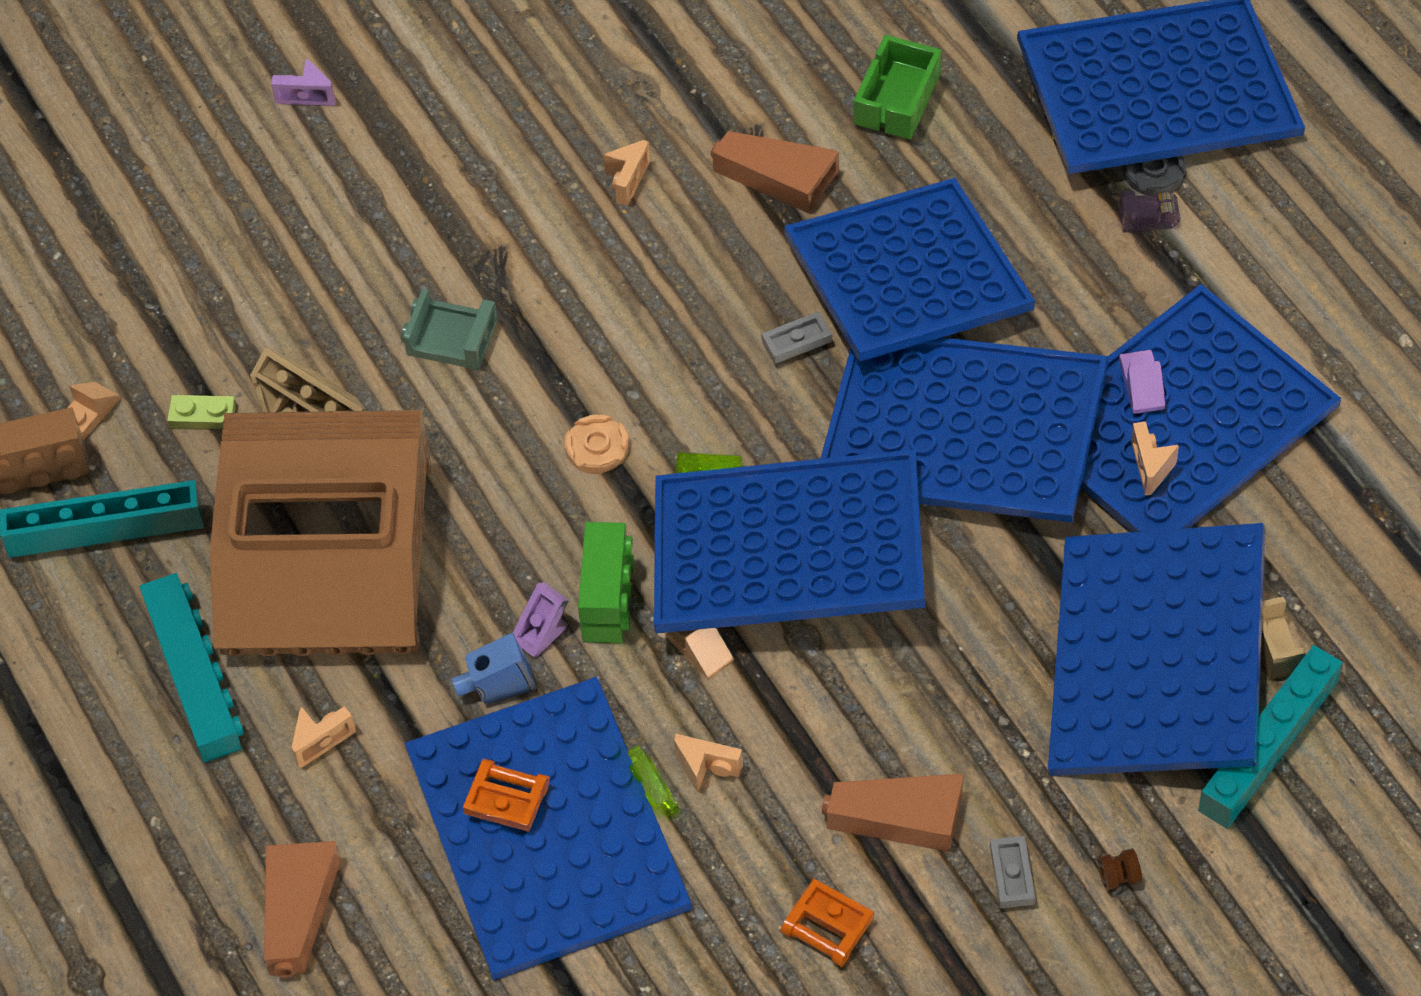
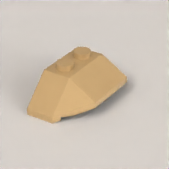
(293, 387)

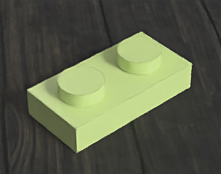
(199, 411)

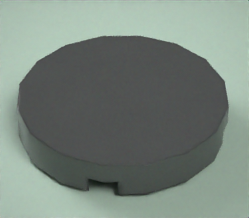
(1155, 175)

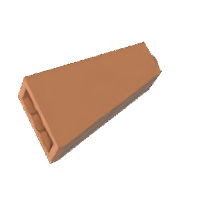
(777, 168)
(898, 809)
(295, 899)

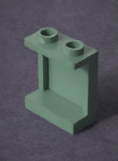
(449, 331)

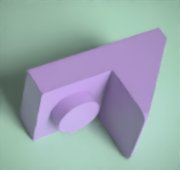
(309, 89)
(1143, 381)
(541, 620)

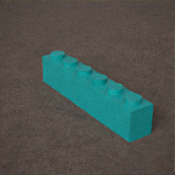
(101, 518)
(191, 668)
(1277, 729)

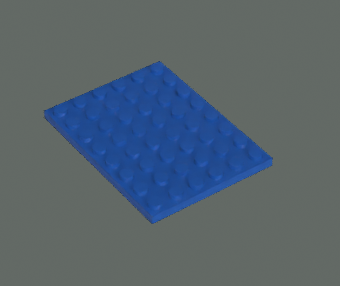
(1159, 84)
(1227, 407)
(986, 422)
(787, 542)
(1158, 651)
(593, 851)

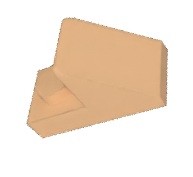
(628, 168)
(91, 404)
(1151, 461)
(703, 649)
(315, 739)
(701, 755)

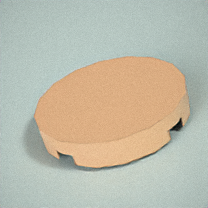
(596, 444)

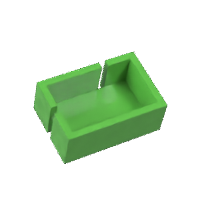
(897, 86)
(605, 582)

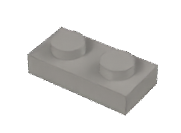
(796, 337)
(1012, 872)

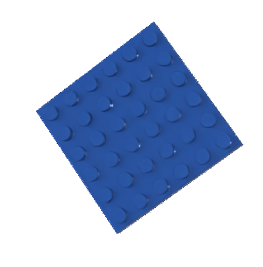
(908, 269)

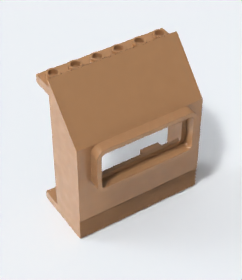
(319, 588)

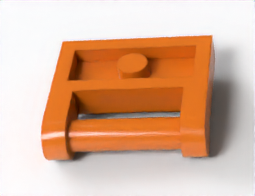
(503, 803)
(832, 912)

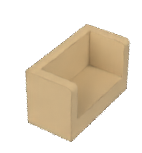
(1277, 645)

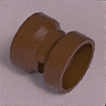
(1119, 869)

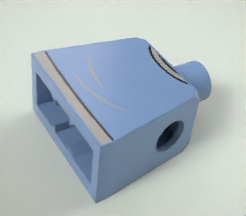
(496, 671)

